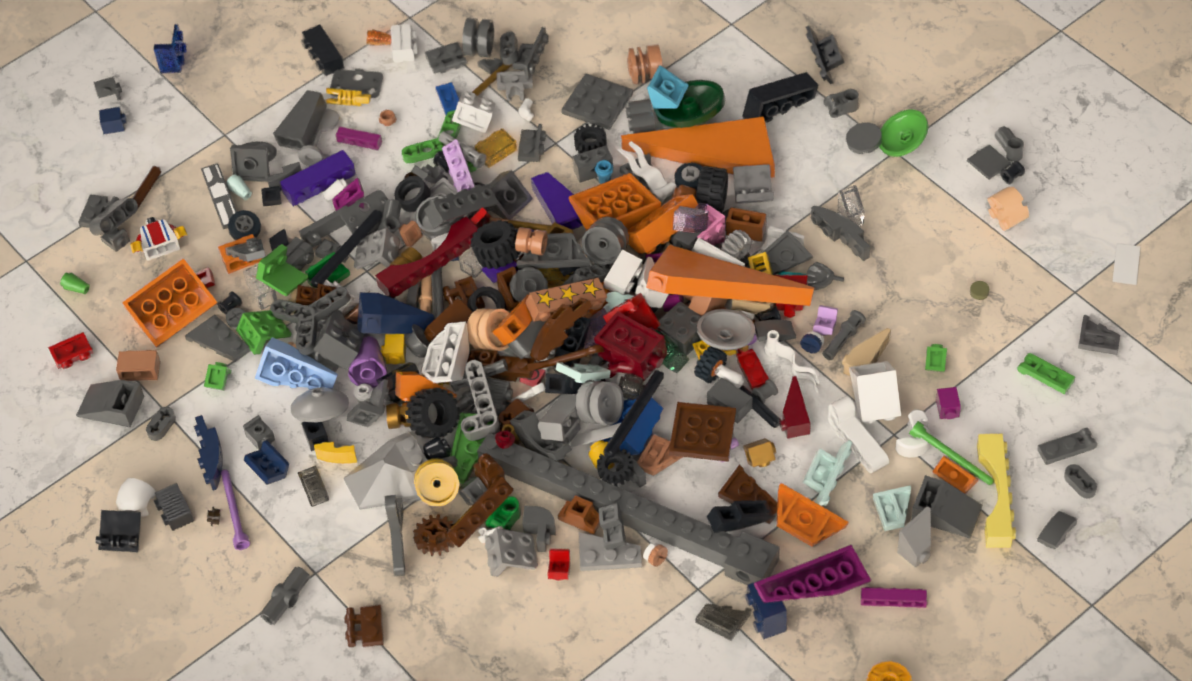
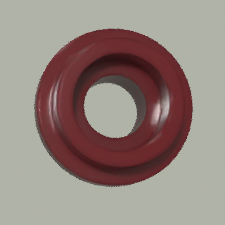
(504, 439)

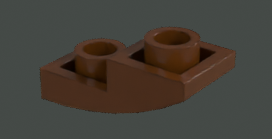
(308, 295)

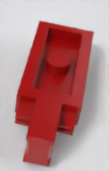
(751, 368)

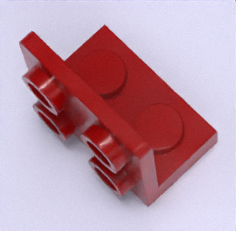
(636, 309)

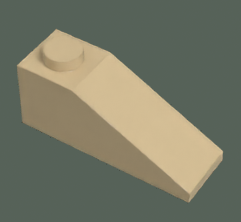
(867, 352)

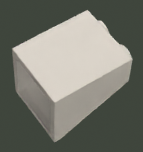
(875, 391)

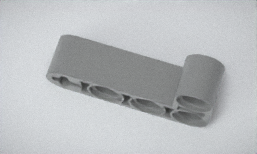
(480, 398)

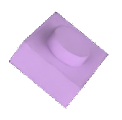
(825, 320)

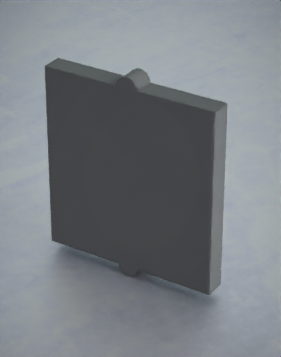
(988, 162)

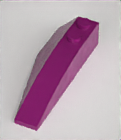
(820, 577)

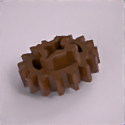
(432, 536)

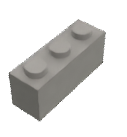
(559, 419)

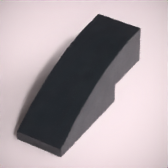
(739, 515)

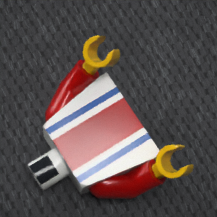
(158, 238)

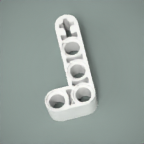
(843, 421)

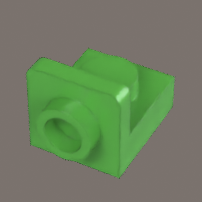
(935, 358)
(216, 376)

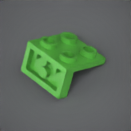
(278, 274)
(259, 327)

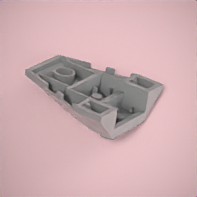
(387, 473)

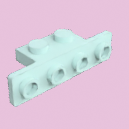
(824, 472)

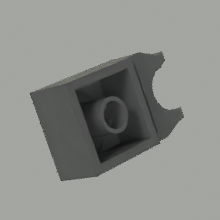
(339, 340)

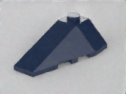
(389, 316)

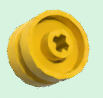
(436, 470)

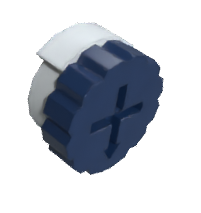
(812, 342)

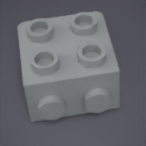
(376, 247)
(510, 549)

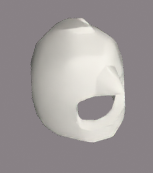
(135, 496)

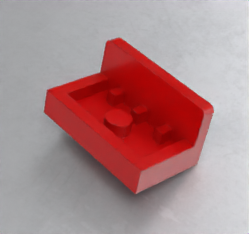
(71, 350)

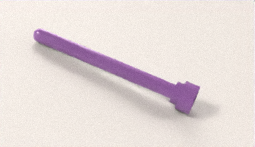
(240, 539)

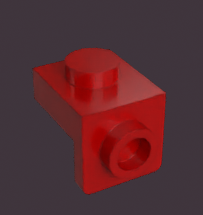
(559, 564)

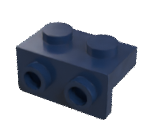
(267, 463)

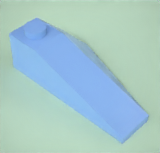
(286, 366)

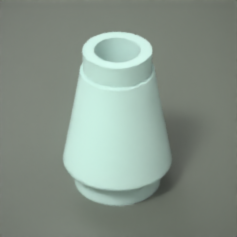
(238, 186)

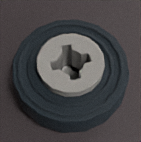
(688, 175)

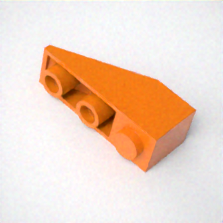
(513, 323)
(410, 382)

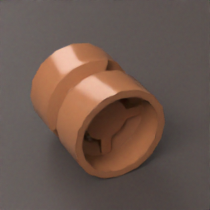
(531, 241)

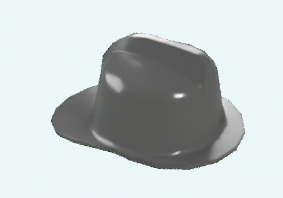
(417, 342)

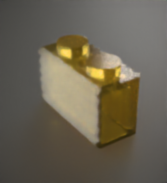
(496, 147)

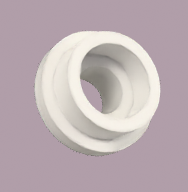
(367, 389)

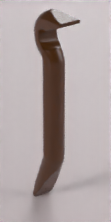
(565, 358)

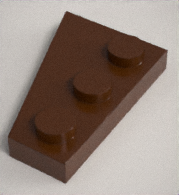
(744, 488)

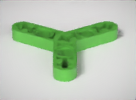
(415, 157)

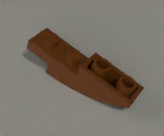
(552, 333)
(516, 367)

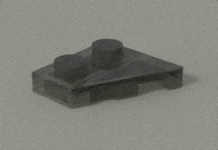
(722, 619)

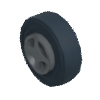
(241, 220)

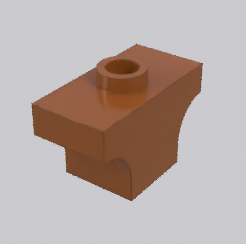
(580, 514)

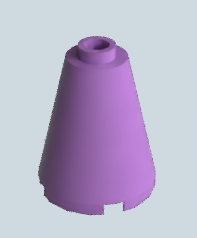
(367, 364)

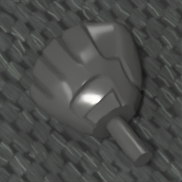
(821, 276)

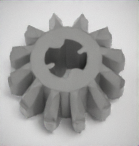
(737, 244)

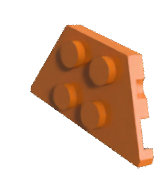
(805, 518)

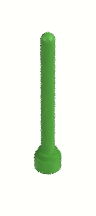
(920, 432)

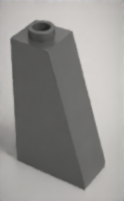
(301, 122)

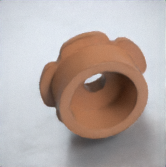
(387, 118)

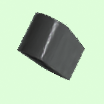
(121, 211)

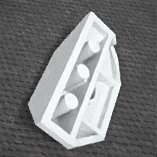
(447, 354)

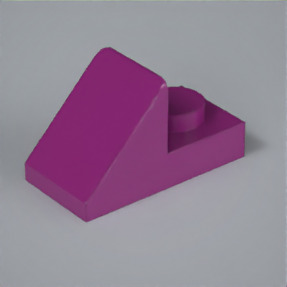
(349, 195)

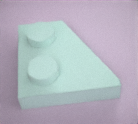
(584, 372)
(892, 507)

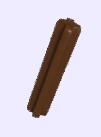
(146, 185)

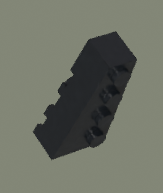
(779, 96)

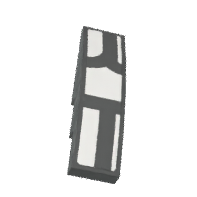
(219, 193)

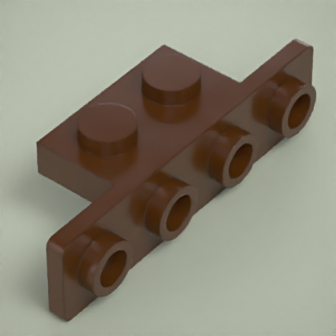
(479, 511)

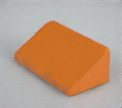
(955, 475)

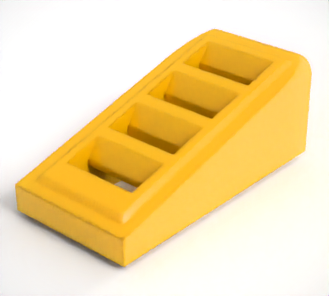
(759, 259)

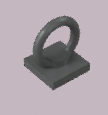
(252, 160)

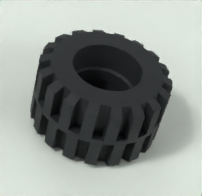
(713, 187)
(495, 244)
(446, 413)

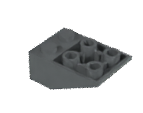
(112, 402)
(949, 507)

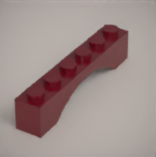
(399, 278)

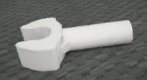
(530, 393)

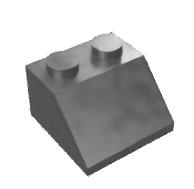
(510, 195)

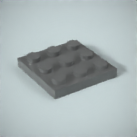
(597, 101)

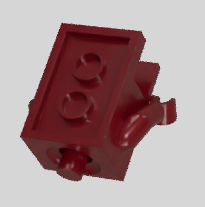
(630, 347)

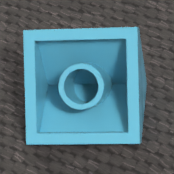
(666, 89)

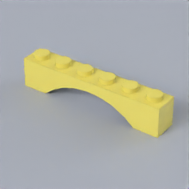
(991, 456)

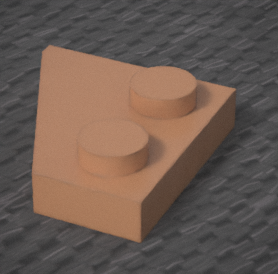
(656, 456)

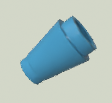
(604, 171)

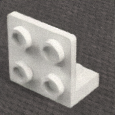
(474, 111)

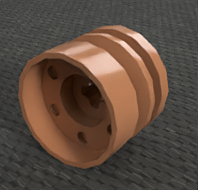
(642, 63)

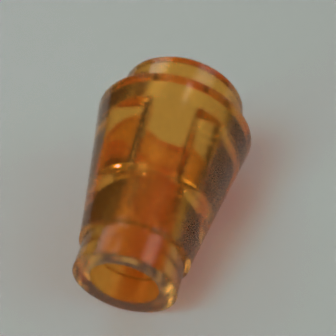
(377, 37)

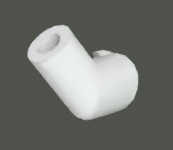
(524, 110)

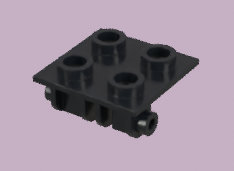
(119, 531)

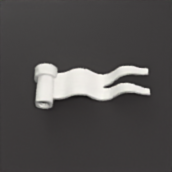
(651, 174)
(774, 347)

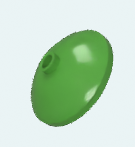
(903, 133)

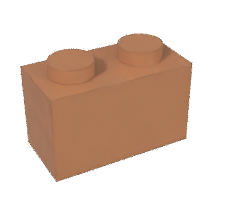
(138, 365)

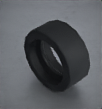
(407, 185)
(490, 292)

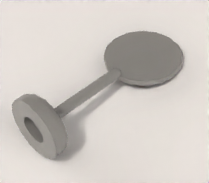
(312, 154)

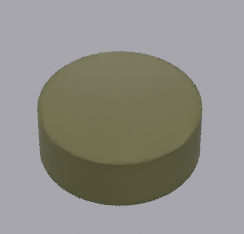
(979, 290)

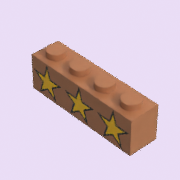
(545, 302)

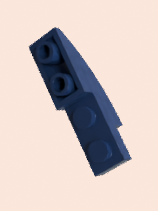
(210, 454)

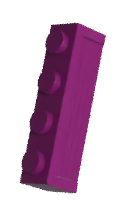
(358, 138)

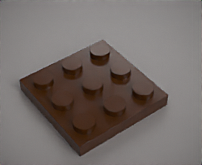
(702, 431)

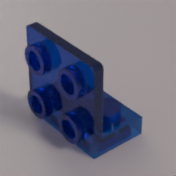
(171, 56)

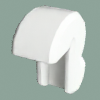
(912, 446)

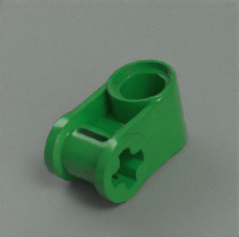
(503, 516)

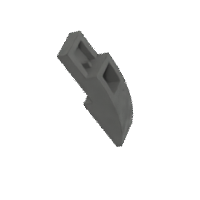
(838, 226)

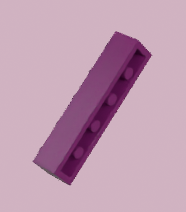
(893, 597)

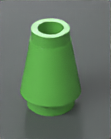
(73, 283)

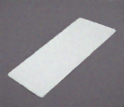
(1126, 264)
(594, 435)

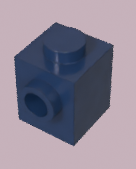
(112, 120)

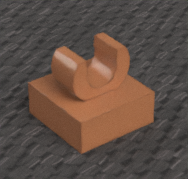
(410, 233)

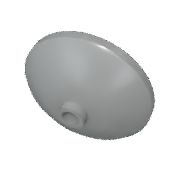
(726, 329)
(319, 405)

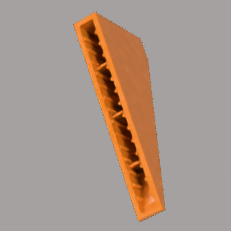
(709, 145)
(700, 275)

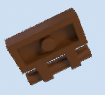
(464, 289)
(371, 626)

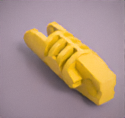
(348, 97)

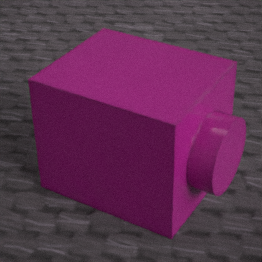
(948, 403)

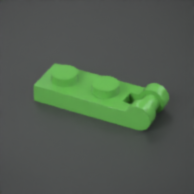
(1046, 373)

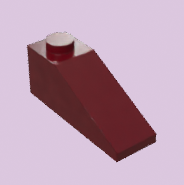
(795, 415)

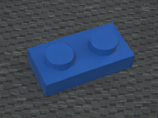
(447, 97)

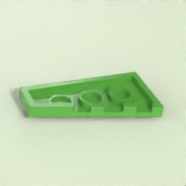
(465, 450)

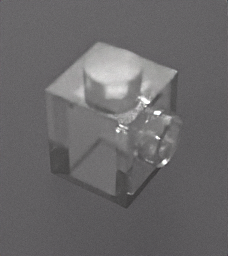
(470, 264)

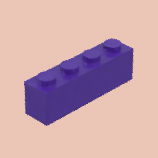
(317, 177)

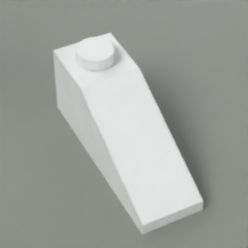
(652, 297)

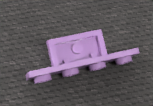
(458, 166)

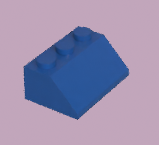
(642, 428)

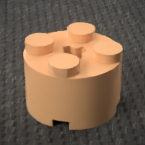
(1007, 207)

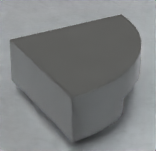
(490, 65)

